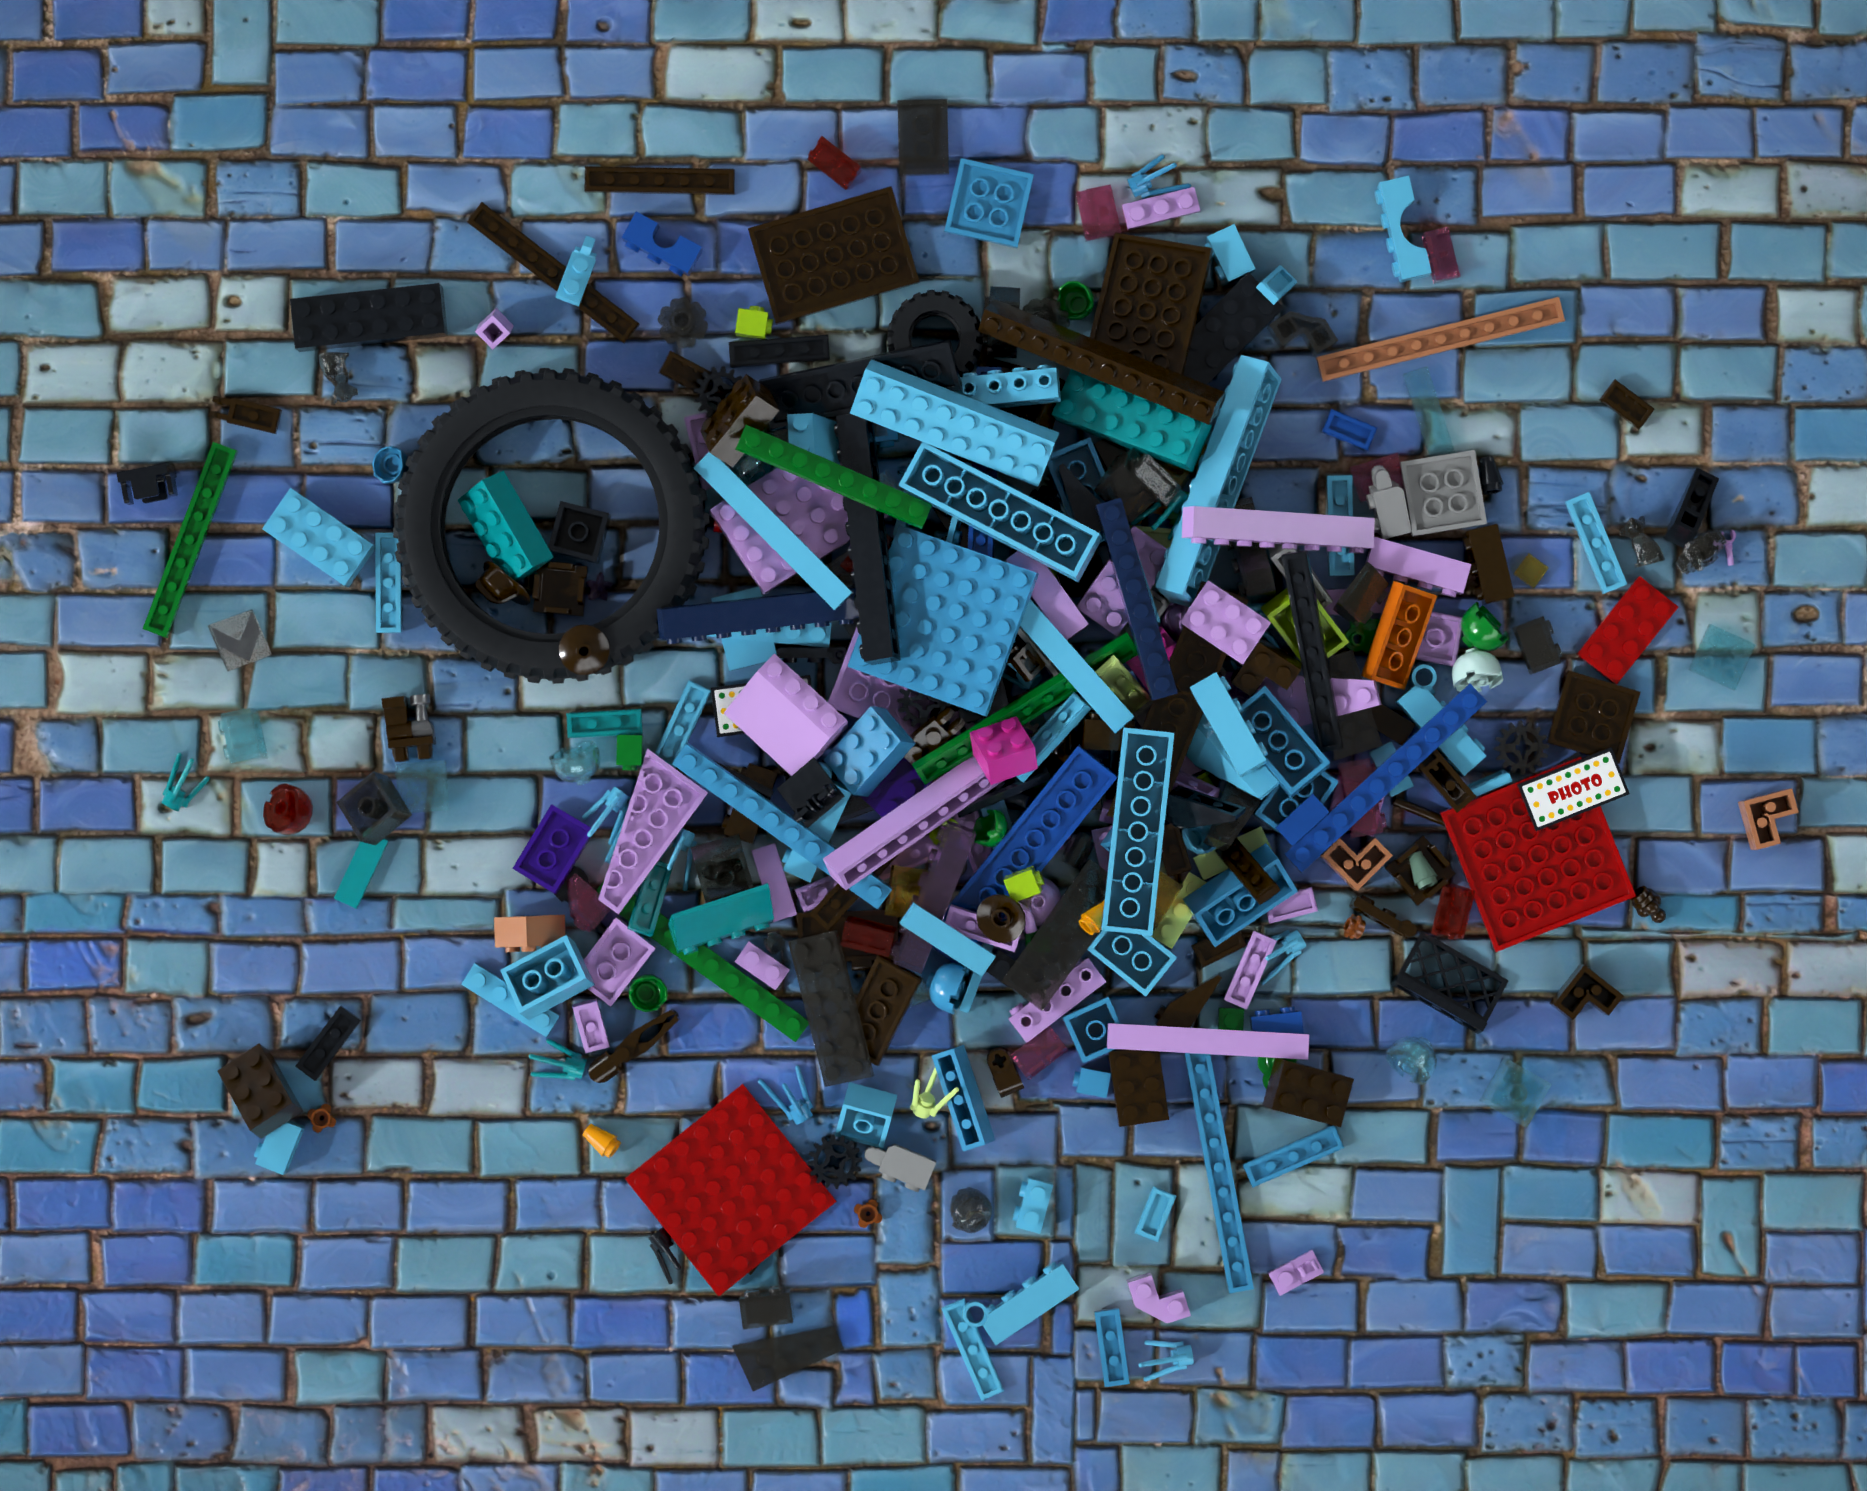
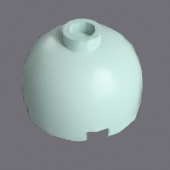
(1477, 669)

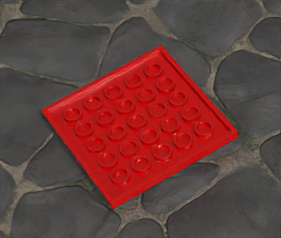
(1532, 877)
(730, 1190)

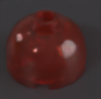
(288, 810)

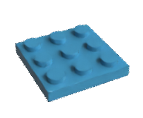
(989, 203)

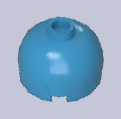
(948, 986)

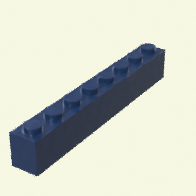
(1136, 599)
(750, 615)

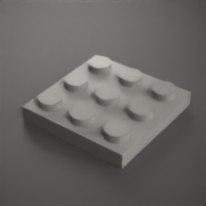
(1443, 493)

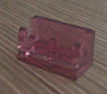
(1441, 255)
(1039, 1052)

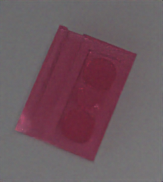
(1098, 212)
(1362, 474)

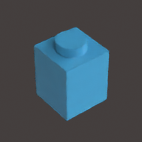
(1092, 1082)

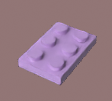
(1225, 622)
(616, 960)

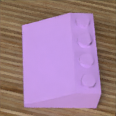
(785, 716)

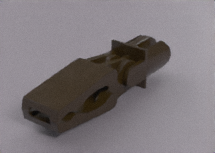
(608, 1064)

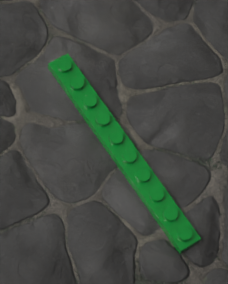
(1025, 708)
(729, 979)

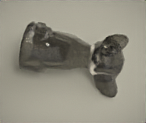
(335, 370)
(1645, 547)

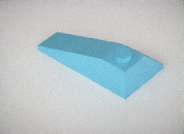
(1209, 755)

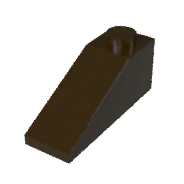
(1445, 781)
(1186, 1007)

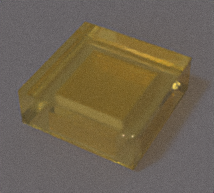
(1530, 570)

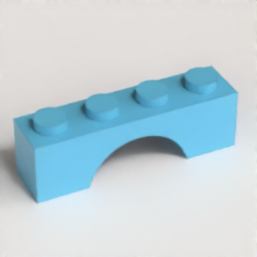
(1410, 261)

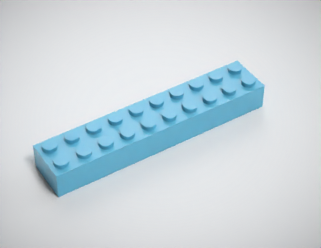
(1220, 473)

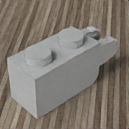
(1388, 505)
(902, 1165)

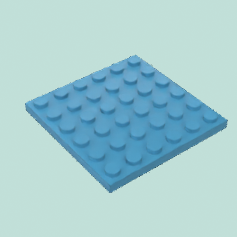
(952, 620)

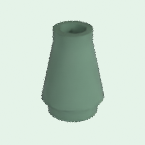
(1422, 872)

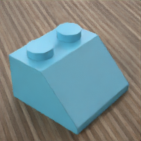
(813, 435)
(866, 1115)

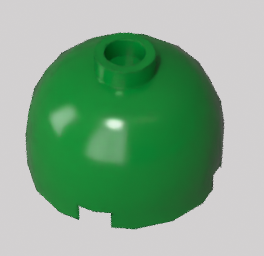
(1482, 629)

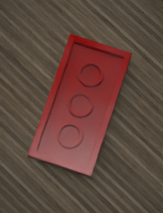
(1627, 630)

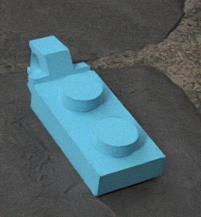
(577, 273)

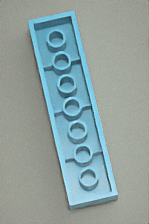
(954, 422)
(1000, 511)
(1137, 831)

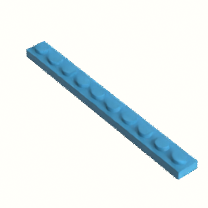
(771, 818)
(1219, 1172)

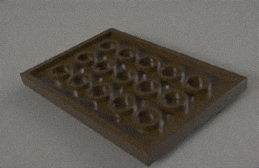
(833, 255)
(1151, 298)

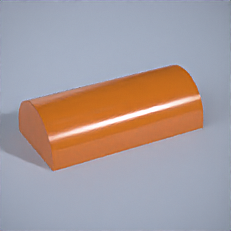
(1398, 635)

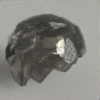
(970, 1210)

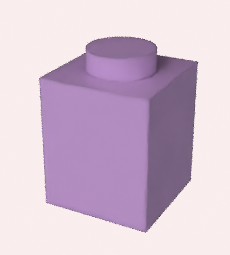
(494, 328)

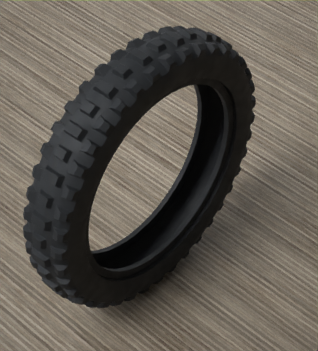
(474, 423)

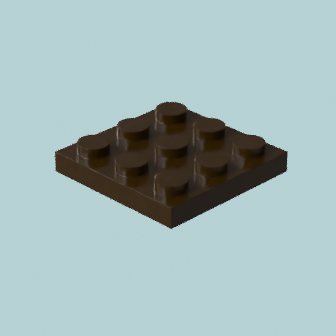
(1592, 715)

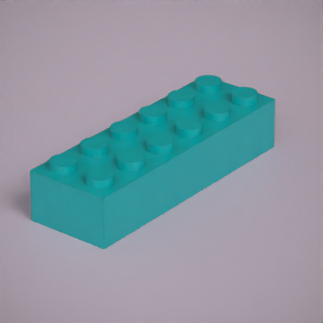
(1130, 421)

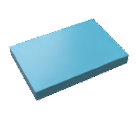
(745, 652)

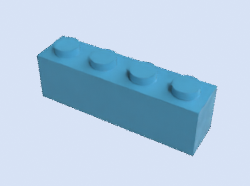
(967, 1104)

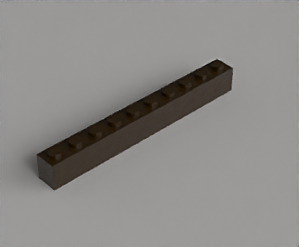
(1101, 361)

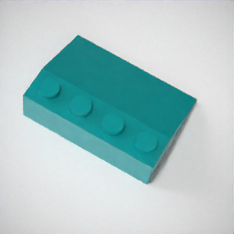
(721, 919)

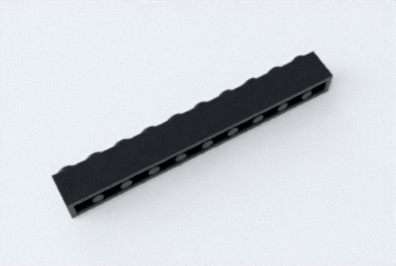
(868, 547)

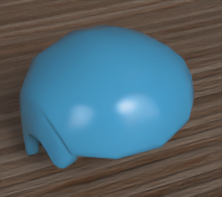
(390, 464)

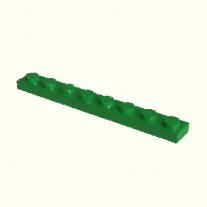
(833, 476)
(190, 540)

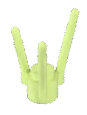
(924, 1104)

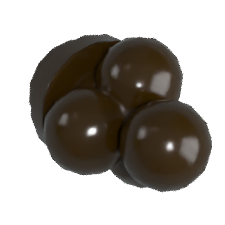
(1648, 904)

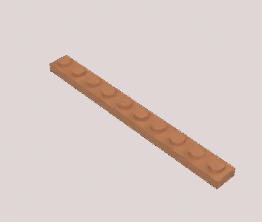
(1440, 339)

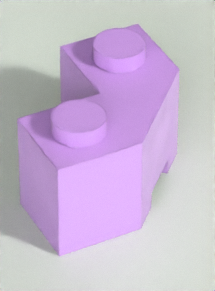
(1165, 1307)

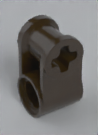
(1004, 1076)

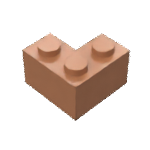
(1760, 816)
(1358, 867)
(527, 931)

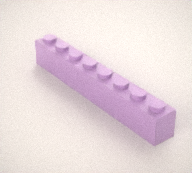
(1277, 528)
(907, 823)

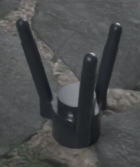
(662, 1242)

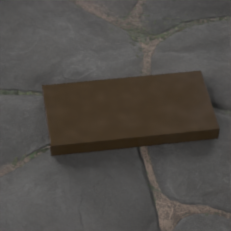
(884, 1003)

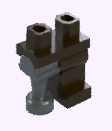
(405, 733)

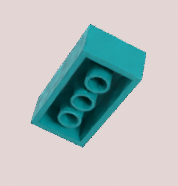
(505, 527)

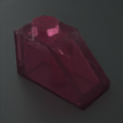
(584, 904)

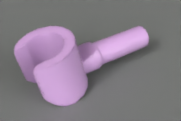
(1728, 547)

